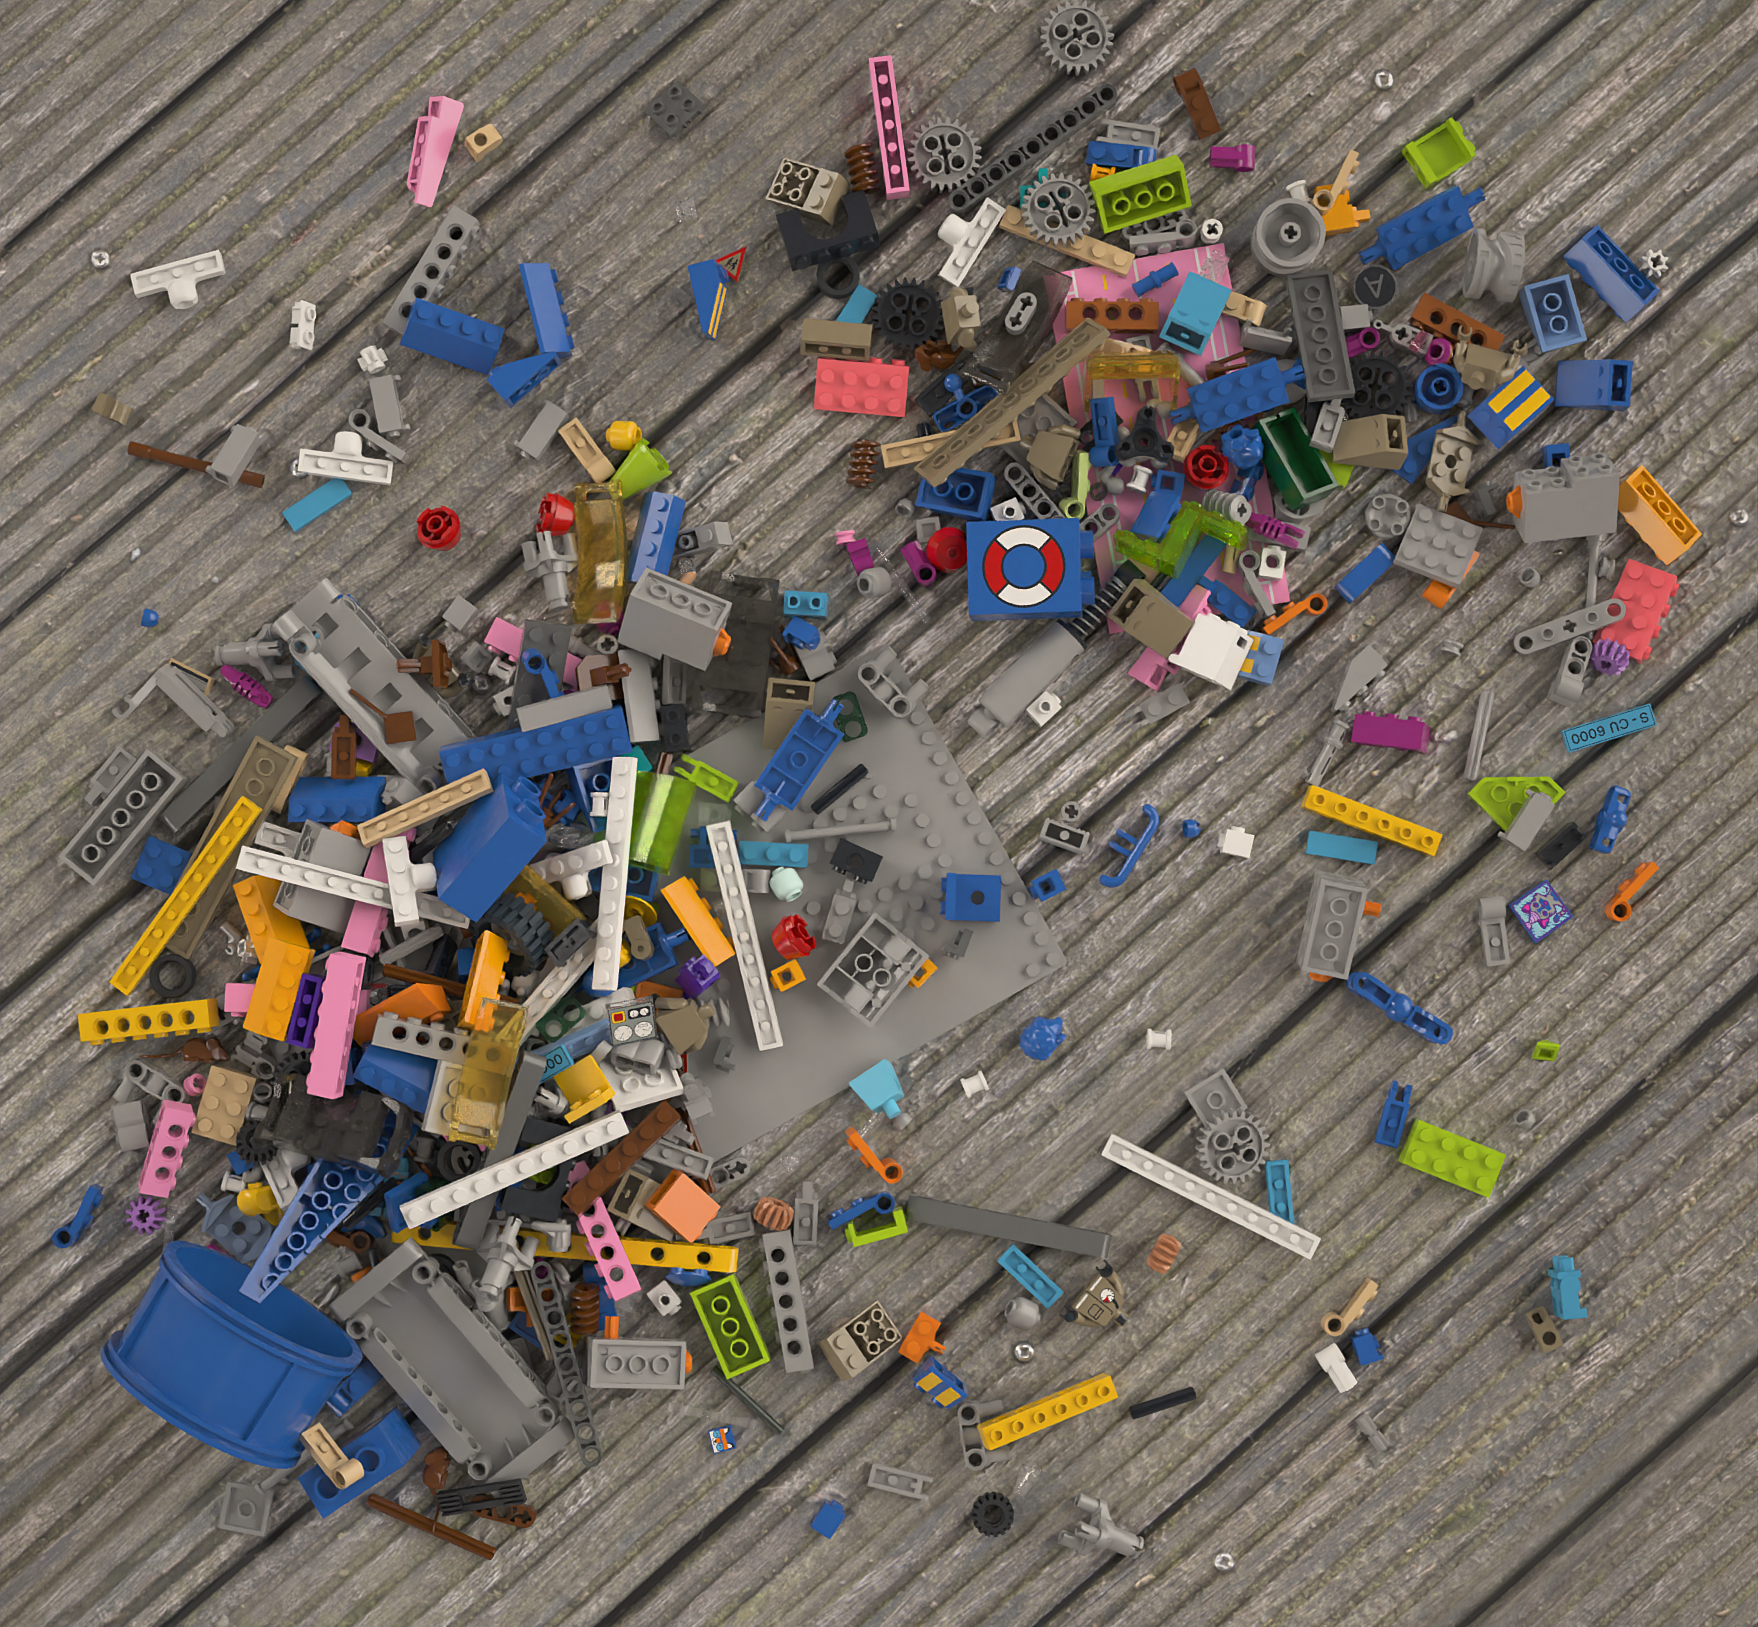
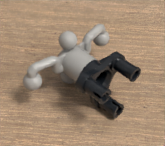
(1129, 449)

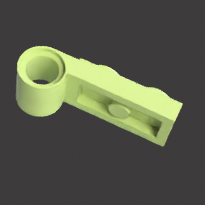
(1079, 487)

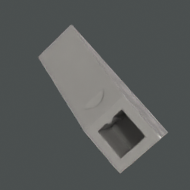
(702, 539)
(1359, 671)

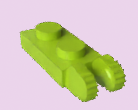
(709, 779)

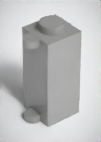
(387, 406)
(542, 431)
(234, 455)
(401, 791)
(1528, 820)

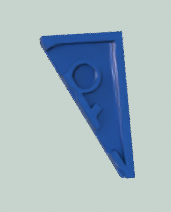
(1420, 451)

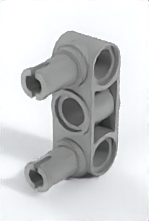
(885, 690)
(152, 1080)
(970, 1437)

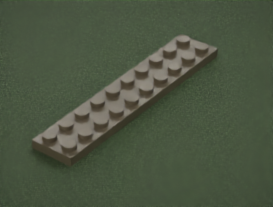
(1005, 408)
(259, 780)

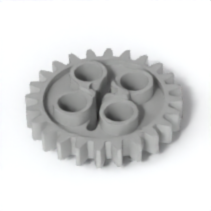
(1065, 21)
(924, 157)
(1077, 202)
(1237, 1165)

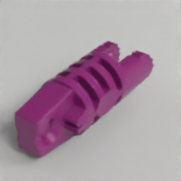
(1275, 529)
(247, 686)

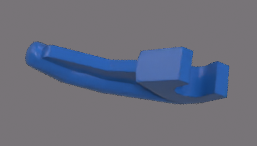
(371, 1225)

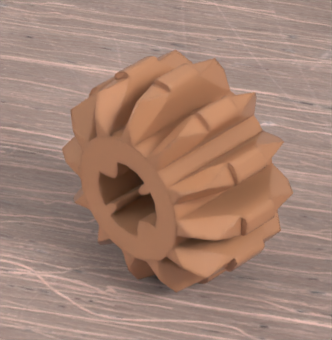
(773, 1213)
(1163, 1253)

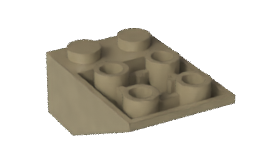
(809, 189)
(1372, 442)
(1150, 617)
(784, 706)
(630, 1203)
(859, 1341)

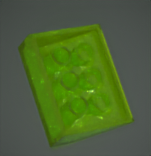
(659, 819)

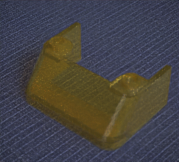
(1131, 366)
(546, 899)

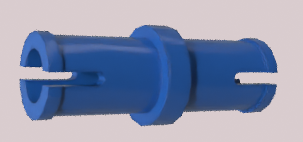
(1155, 279)

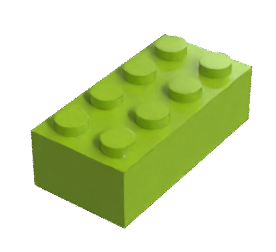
(1140, 193)
(1451, 1157)
(730, 1325)

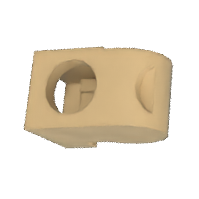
(483, 141)

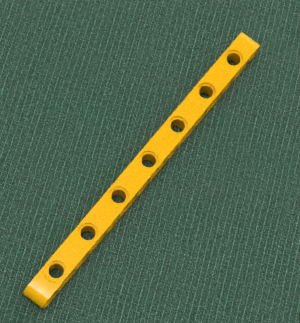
(637, 1249)

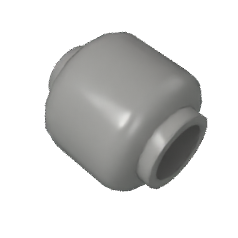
(874, 582)
(1022, 1313)

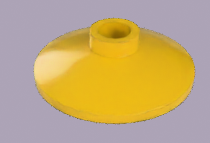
(637, 906)

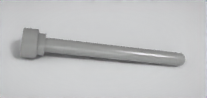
(1594, 542)

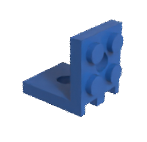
(958, 897)

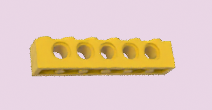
(1371, 821)
(92, 1024)
(1047, 1411)

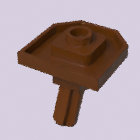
(437, 664)
(601, 670)

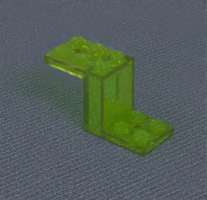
(1181, 539)

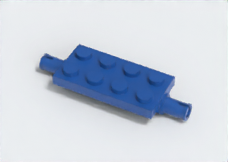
(1423, 227)
(1237, 395)
(799, 759)
(662, 960)

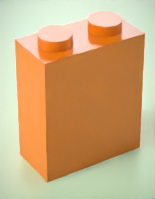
(682, 1206)

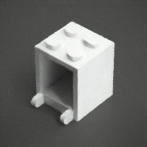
(1214, 650)

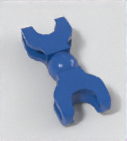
(1399, 1007)

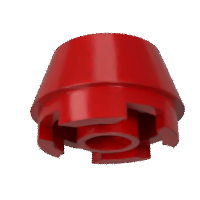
(1206, 468)
(555, 515)
(439, 528)
(947, 549)
(792, 938)

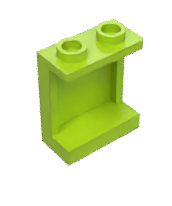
(1439, 153)
(877, 1233)

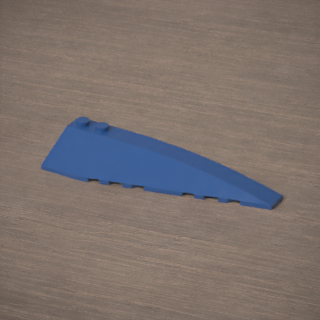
(316, 1209)

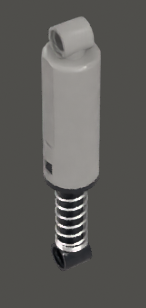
(1046, 659)

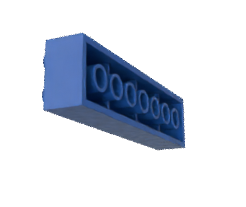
(540, 749)

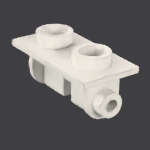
(303, 335)

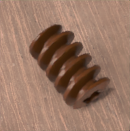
(860, 168)
(862, 464)
(585, 1308)

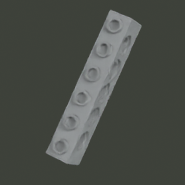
(455, 221)
(388, 1021)
(790, 1360)

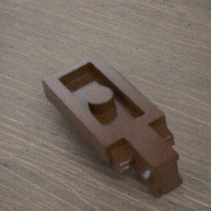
(344, 750)

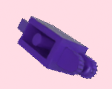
(697, 976)

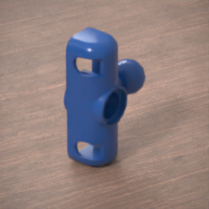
(952, 413)
(1610, 819)

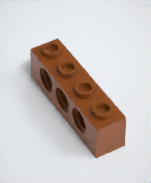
(1450, 317)
(1123, 324)

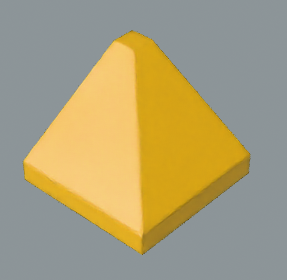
(363, 768)

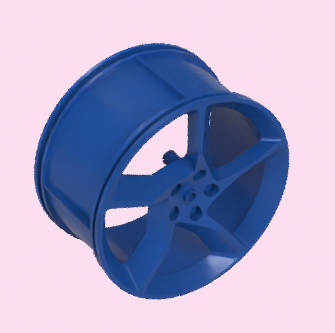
(226, 1365)

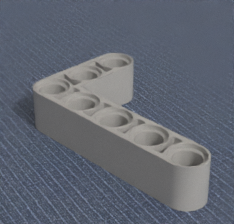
(1041, 498)

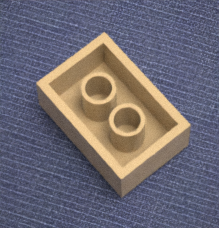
(224, 1103)

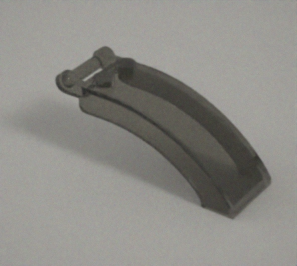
(1009, 354)

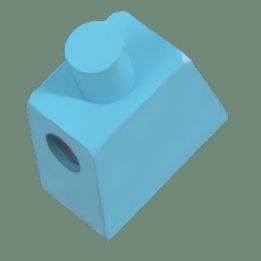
(879, 1088)

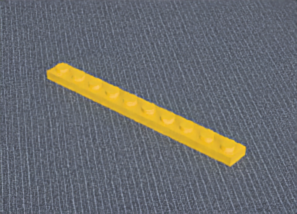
(185, 895)

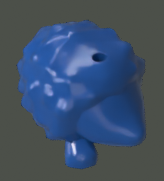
(1242, 446)
(1042, 1037)

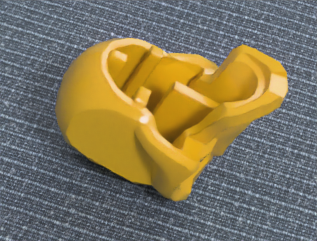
(259, 1200)

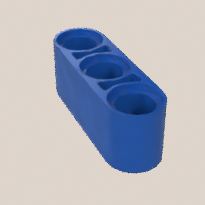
(1365, 573)

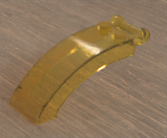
(600, 554)
(488, 1070)

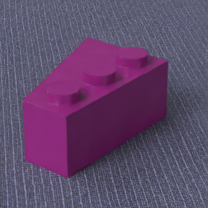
(1391, 732)

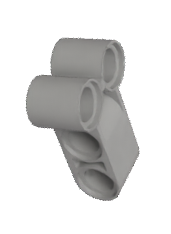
(1567, 685)

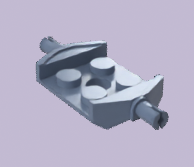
(220, 1223)

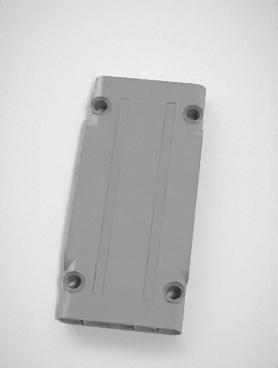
(453, 1367)

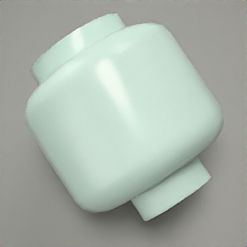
(786, 884)

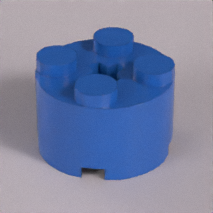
(1450, 386)

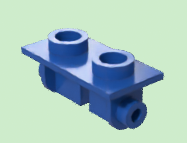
(1250, 476)

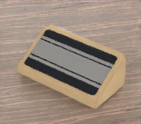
(199, 679)

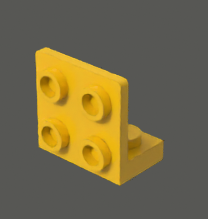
(584, 1087)

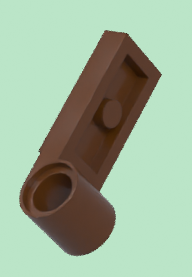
(1197, 103)
(339, 1238)

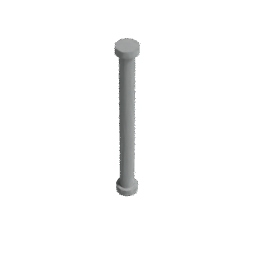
(841, 830)
(282, 1473)

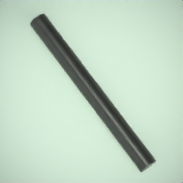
(747, 1400)

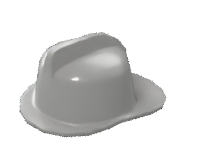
(1284, 513)

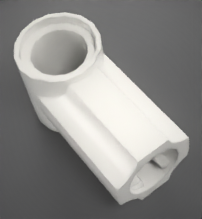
(1333, 1363)

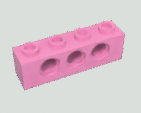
(170, 1114)

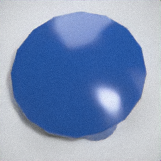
(688, 1279)

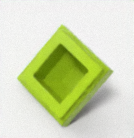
(1546, 1050)

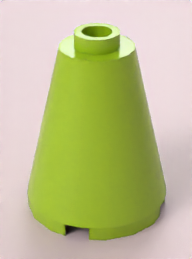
(641, 469)

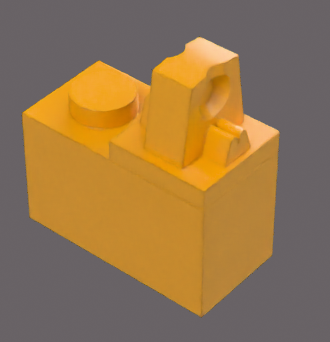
(1341, 217)

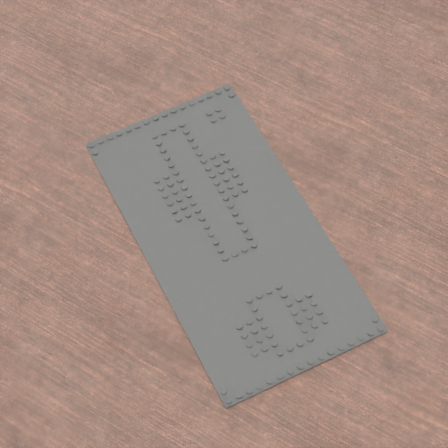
(823, 1042)

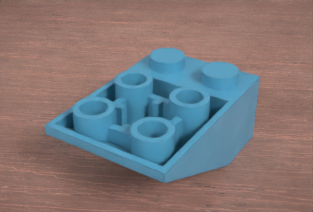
(1195, 313)

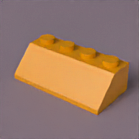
(1655, 516)
(264, 920)
(698, 921)
(484, 976)
(277, 988)

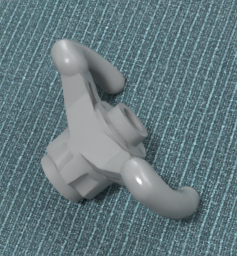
(557, 1232)
(564, 1287)

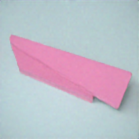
(432, 147)
(1152, 666)

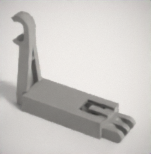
(185, 695)

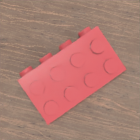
(862, 386)
(1646, 600)

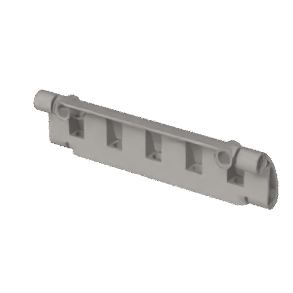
(361, 658)

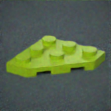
(1504, 796)

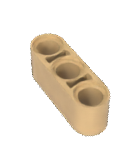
(283, 798)

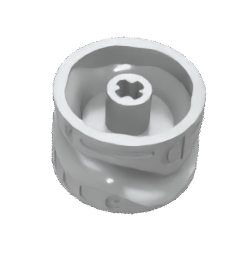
(1285, 220)
(1494, 265)

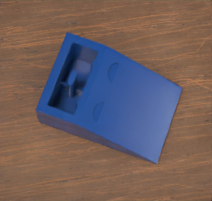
(1594, 384)
(1154, 515)

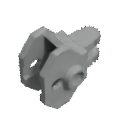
(695, 1097)

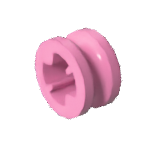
(845, 537)
(189, 1087)

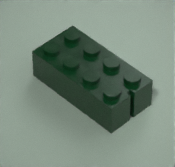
(1292, 463)

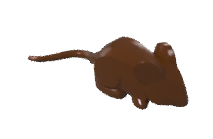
(936, 355)
(197, 1050)
(435, 1473)

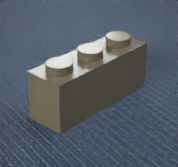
(836, 339)

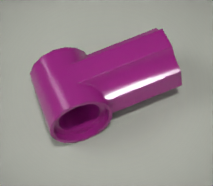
(1239, 158)
(1356, 345)
(918, 562)

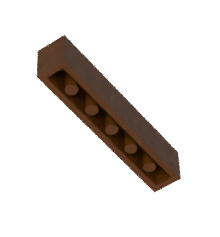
(621, 1158)

